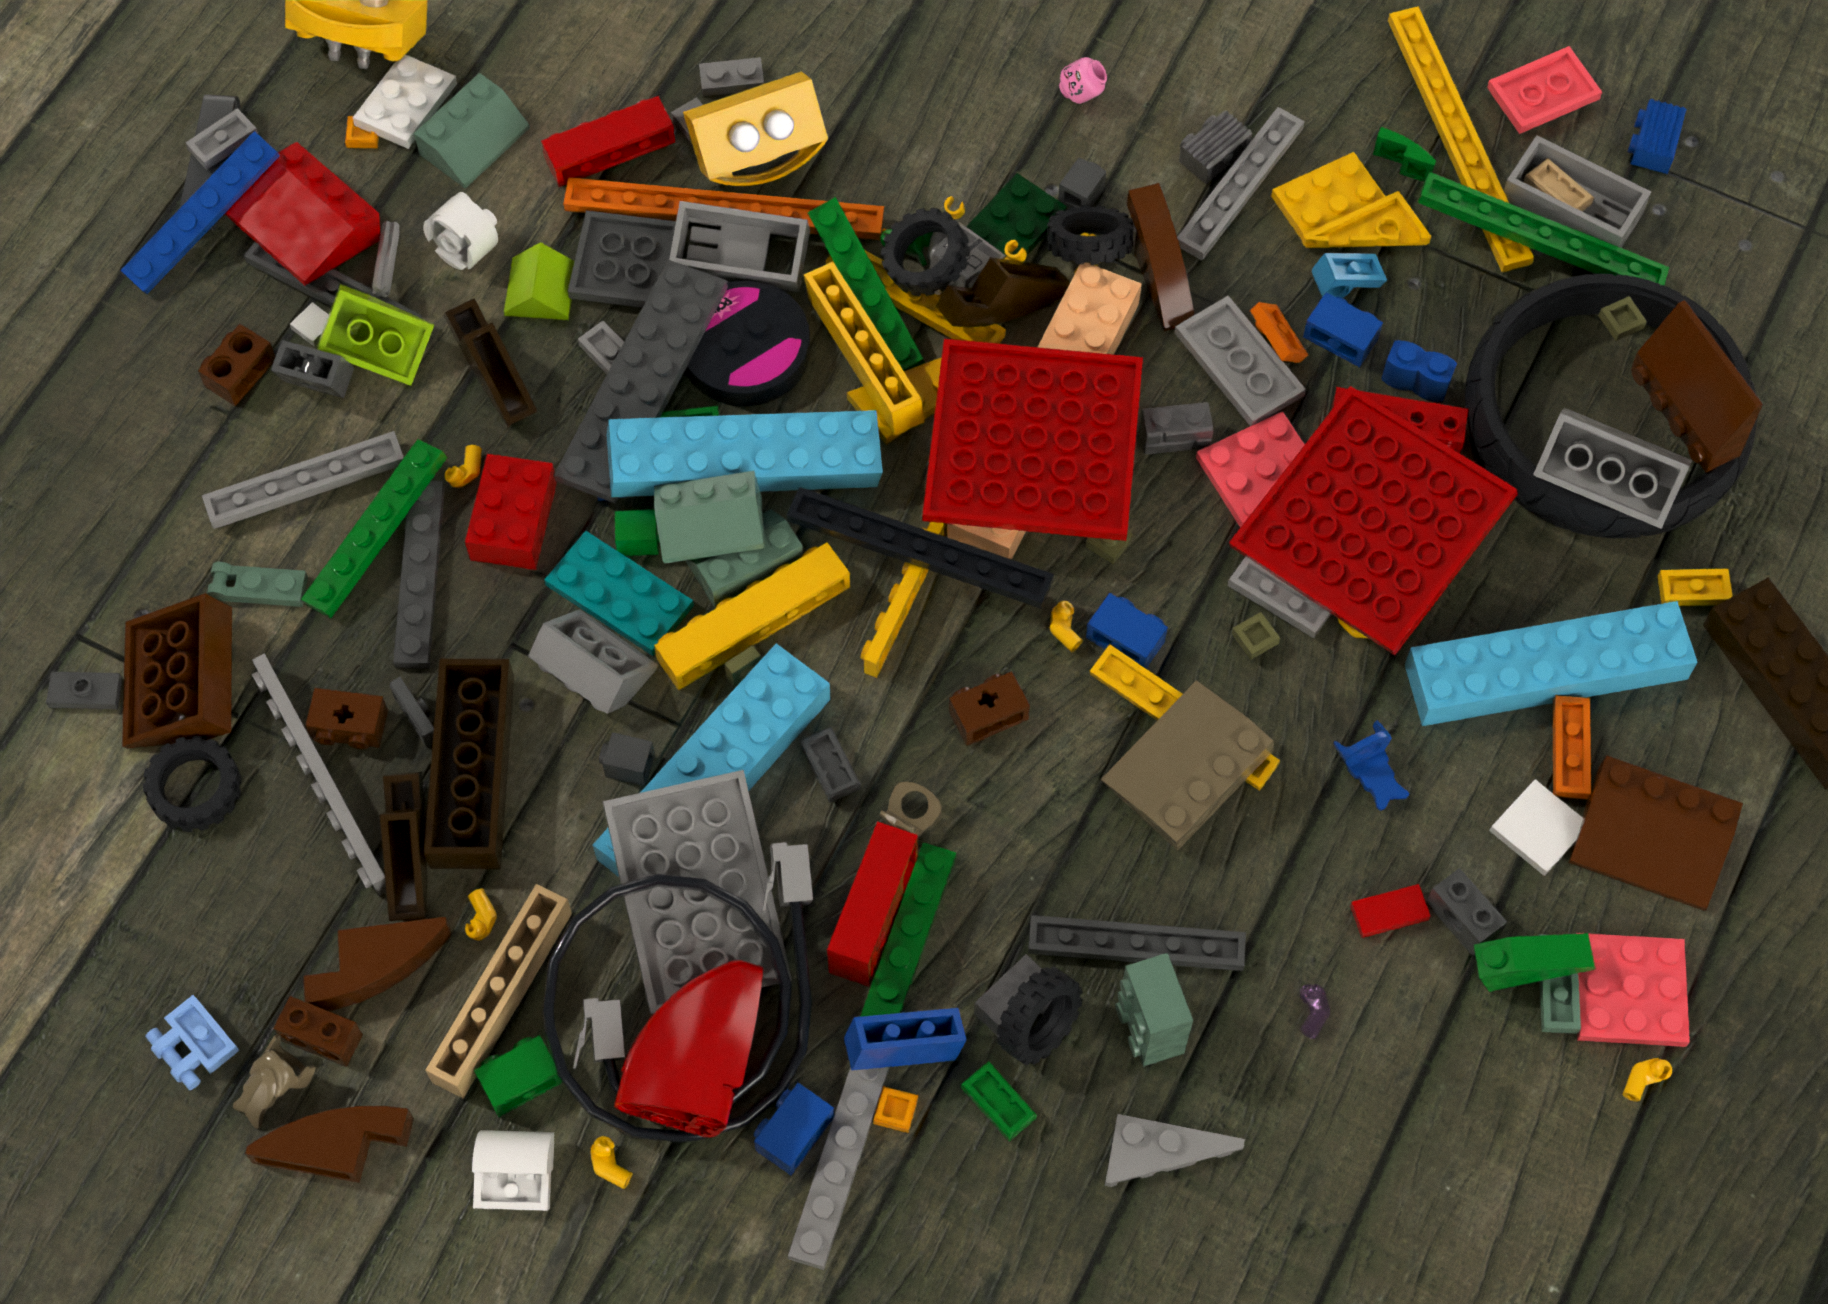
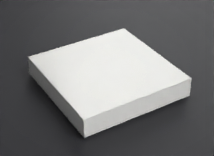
(1538, 827)

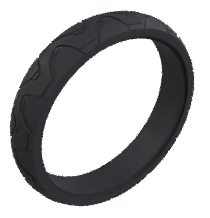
(1504, 459)

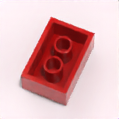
(511, 511)

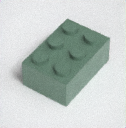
(1154, 1010)

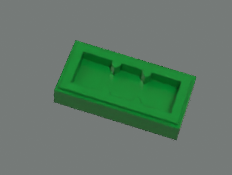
(998, 1101)

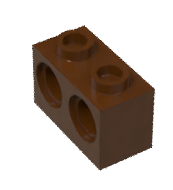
(243, 368)
(318, 1031)

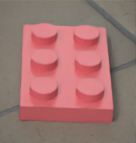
(1544, 89)

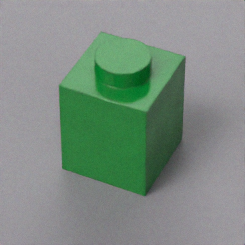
(636, 532)

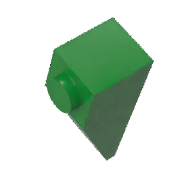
(1532, 959)

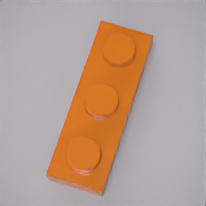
(1571, 747)

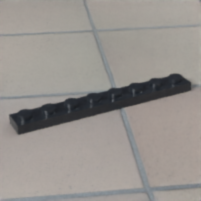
(920, 547)

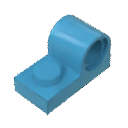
(1343, 271)

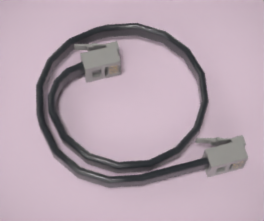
(605, 1016)

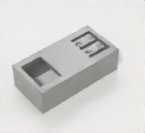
(1602, 184)
(740, 243)

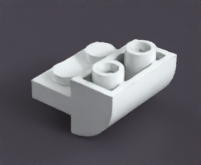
(512, 1170)

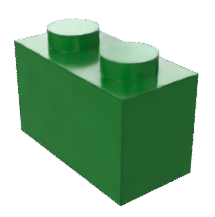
(517, 1075)

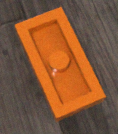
(1279, 333)

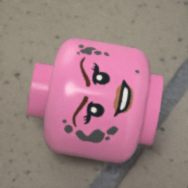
(1082, 80)

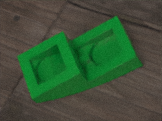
(1413, 158)

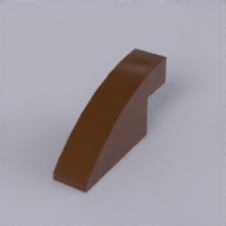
(1160, 255)
(375, 961)
(332, 1141)

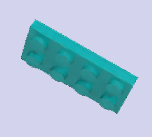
(618, 592)

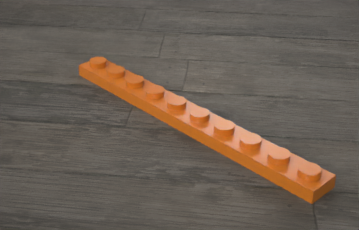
(663, 203)

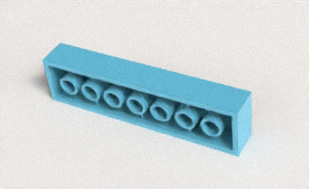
(781, 449)
(1547, 660)
(744, 730)

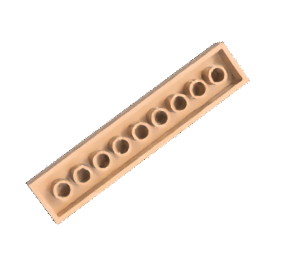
(1087, 320)

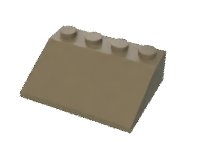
(1188, 764)

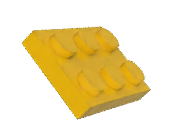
(1326, 194)

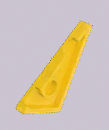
(1381, 223)

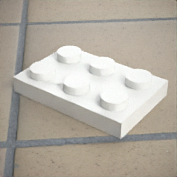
(404, 100)

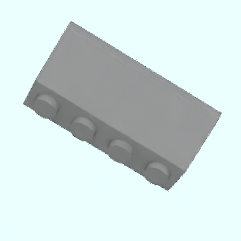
(1612, 467)

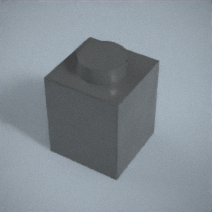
(1082, 184)
(627, 758)

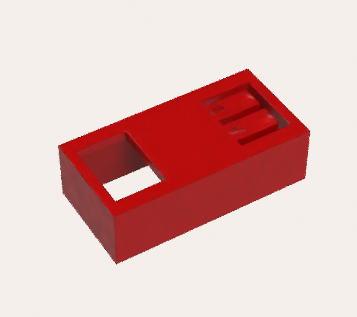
(872, 904)

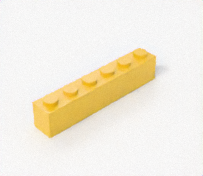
(864, 348)
(752, 615)

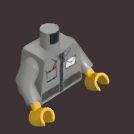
(979, 250)

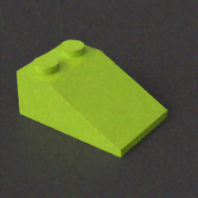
(375, 335)

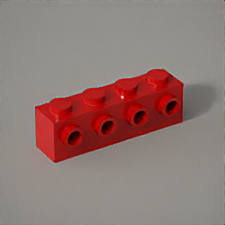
(608, 140)
(1438, 420)

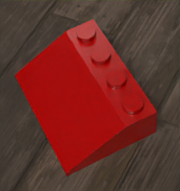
(305, 215)

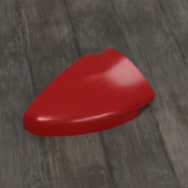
(694, 1052)

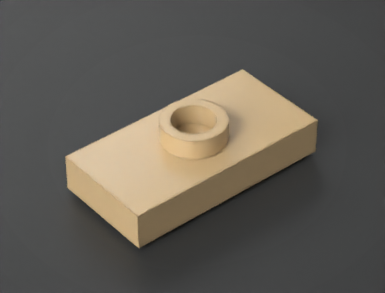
(1556, 183)

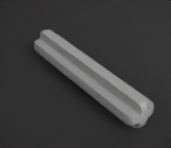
(385, 259)

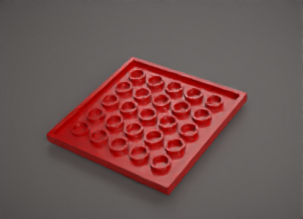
(1033, 439)
(1373, 519)

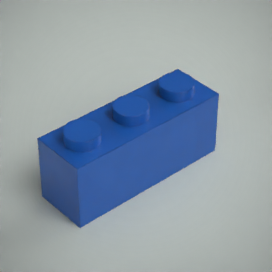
(904, 1039)

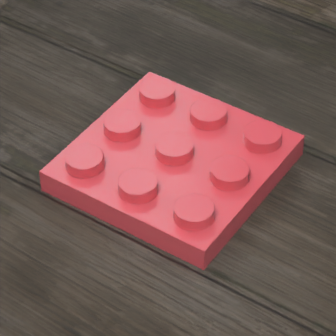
(1250, 463)
(1635, 991)

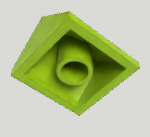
(539, 284)

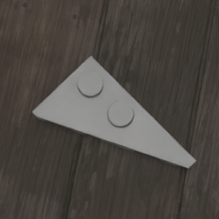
(1149, 1146)

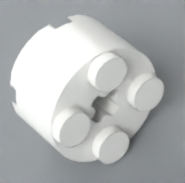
(462, 231)

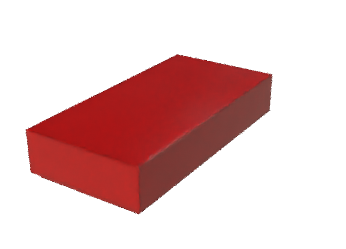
(1390, 911)

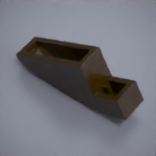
(1002, 293)
(490, 362)
(403, 846)

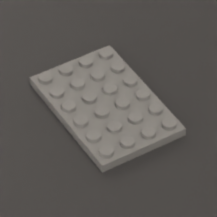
(697, 833)

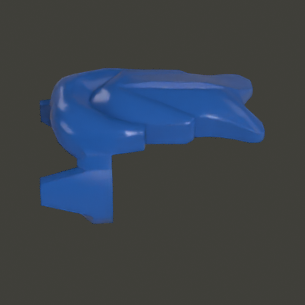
(1370, 765)

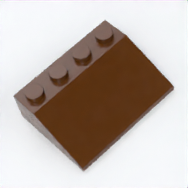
(1697, 388)
(178, 673)
(1655, 832)

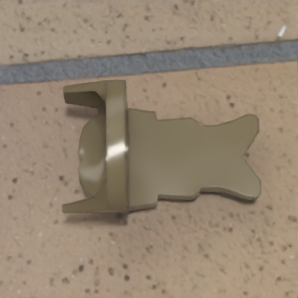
(895, 816)
(269, 1079)

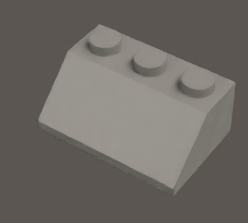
(591, 660)

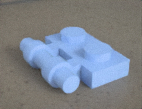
(201, 1035)

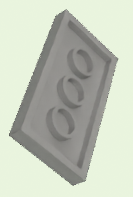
(1240, 361)

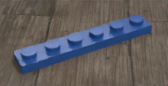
(200, 212)

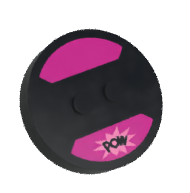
(751, 346)

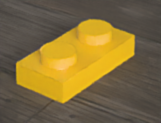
(1695, 586)

